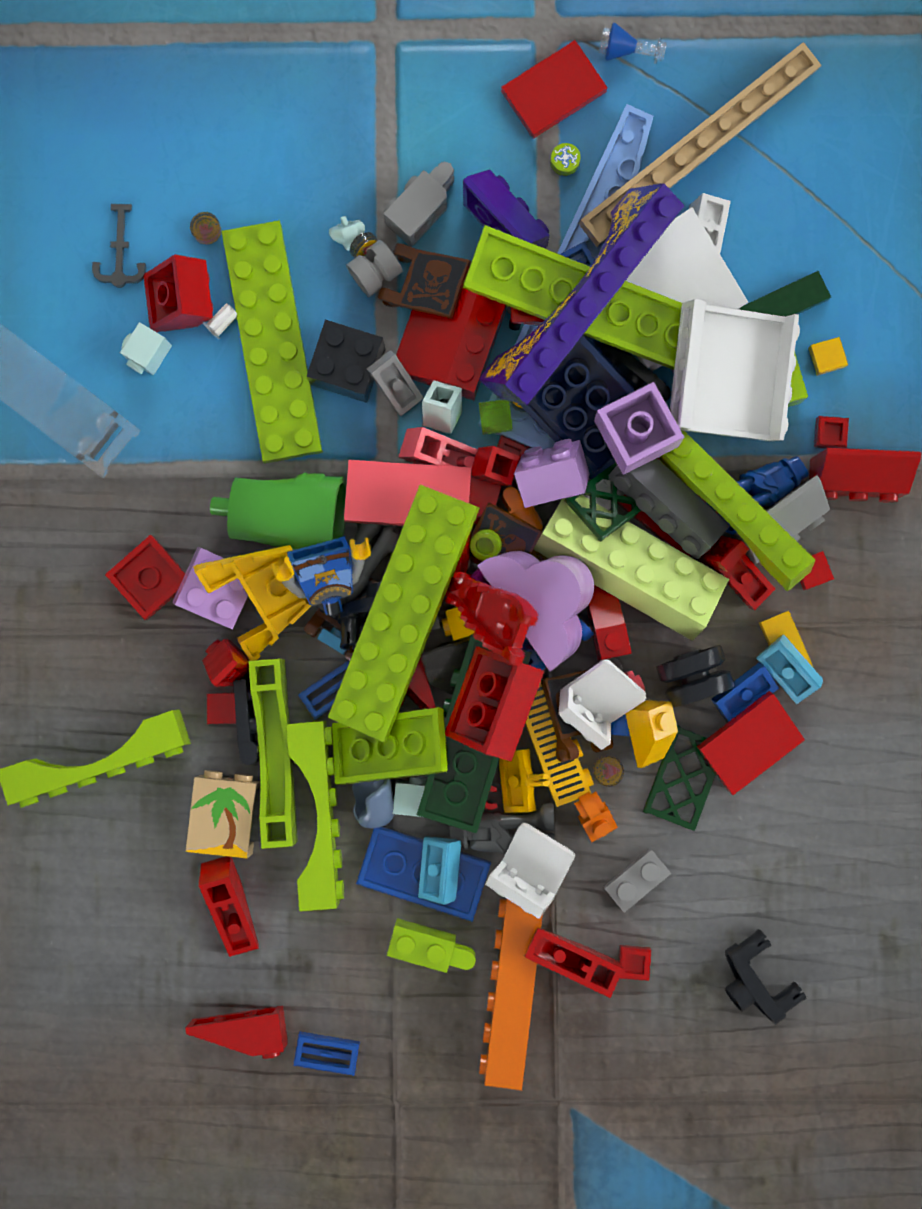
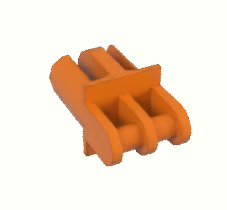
(515, 506)

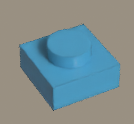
(332, 639)

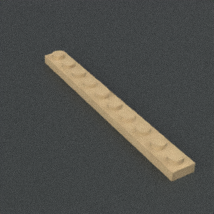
(710, 134)

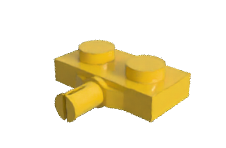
(519, 782)

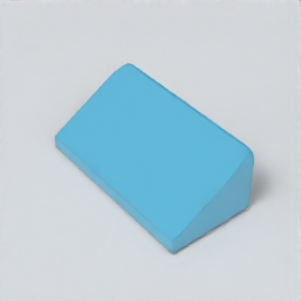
(790, 669)
(439, 869)

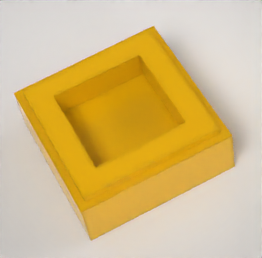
(828, 356)

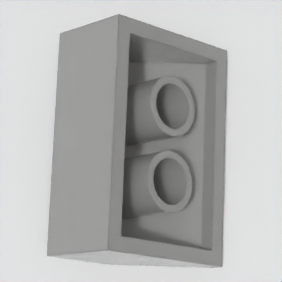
(797, 511)

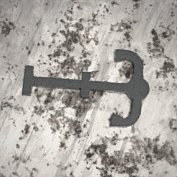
(118, 278)

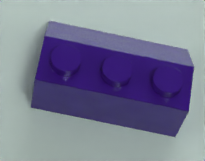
(496, 207)

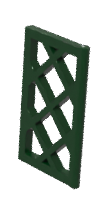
(589, 516)
(659, 785)

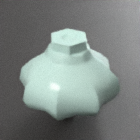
(346, 231)

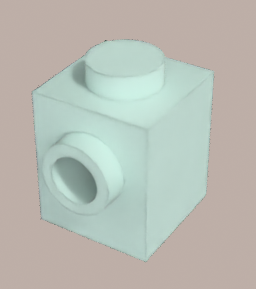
(144, 349)
(442, 406)
(408, 796)

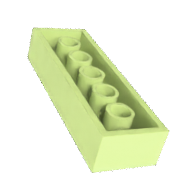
(638, 569)

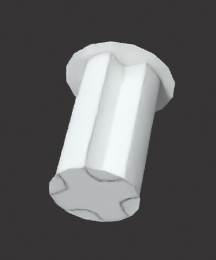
(221, 320)

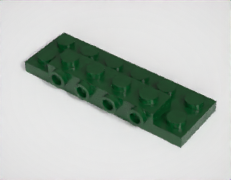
(462, 792)

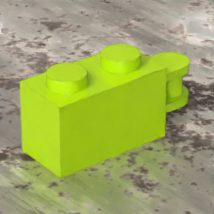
(429, 947)

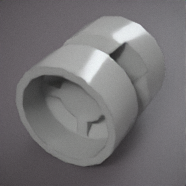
(374, 268)

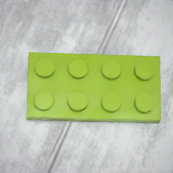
(412, 749)

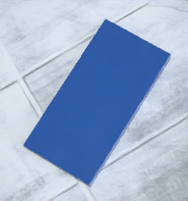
(394, 868)

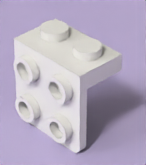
(598, 700)
(531, 870)

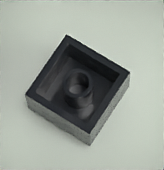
(343, 360)

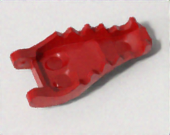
(494, 615)

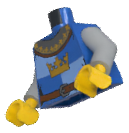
(324, 572)

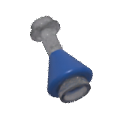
(619, 43)

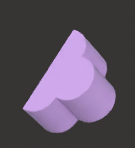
(557, 592)

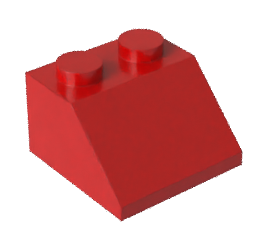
(178, 294)

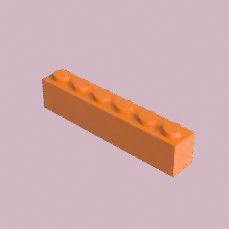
(511, 999)

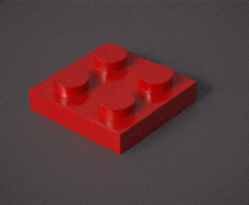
(147, 577)

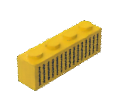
(566, 778)

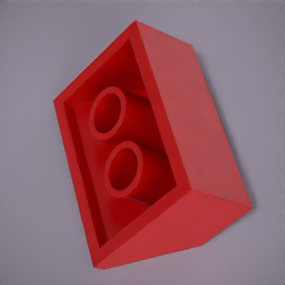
(865, 473)
(493, 704)

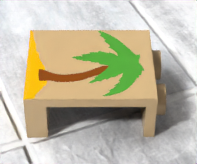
(222, 815)

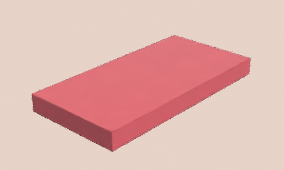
(386, 490)

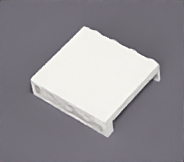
(687, 268)
(733, 371)

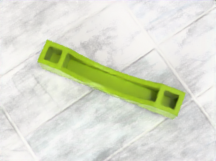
(763, 534)
(310, 751)
(35, 777)
(277, 792)

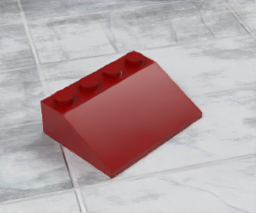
(453, 348)

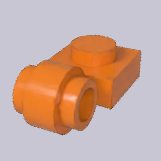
(594, 816)

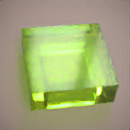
(495, 417)

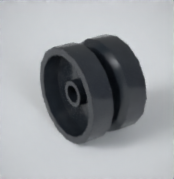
(695, 676)

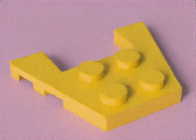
(270, 597)

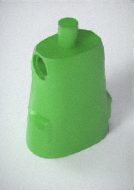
(285, 511)

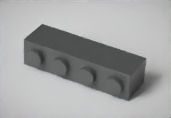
(672, 506)

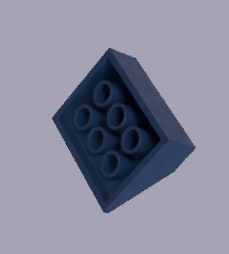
(573, 394)

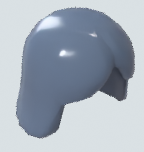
(373, 803)

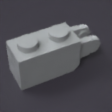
(420, 203)

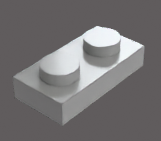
(395, 383)
(637, 880)

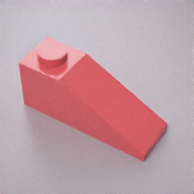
(435, 449)

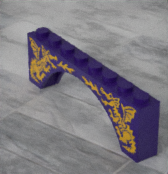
(634, 229)

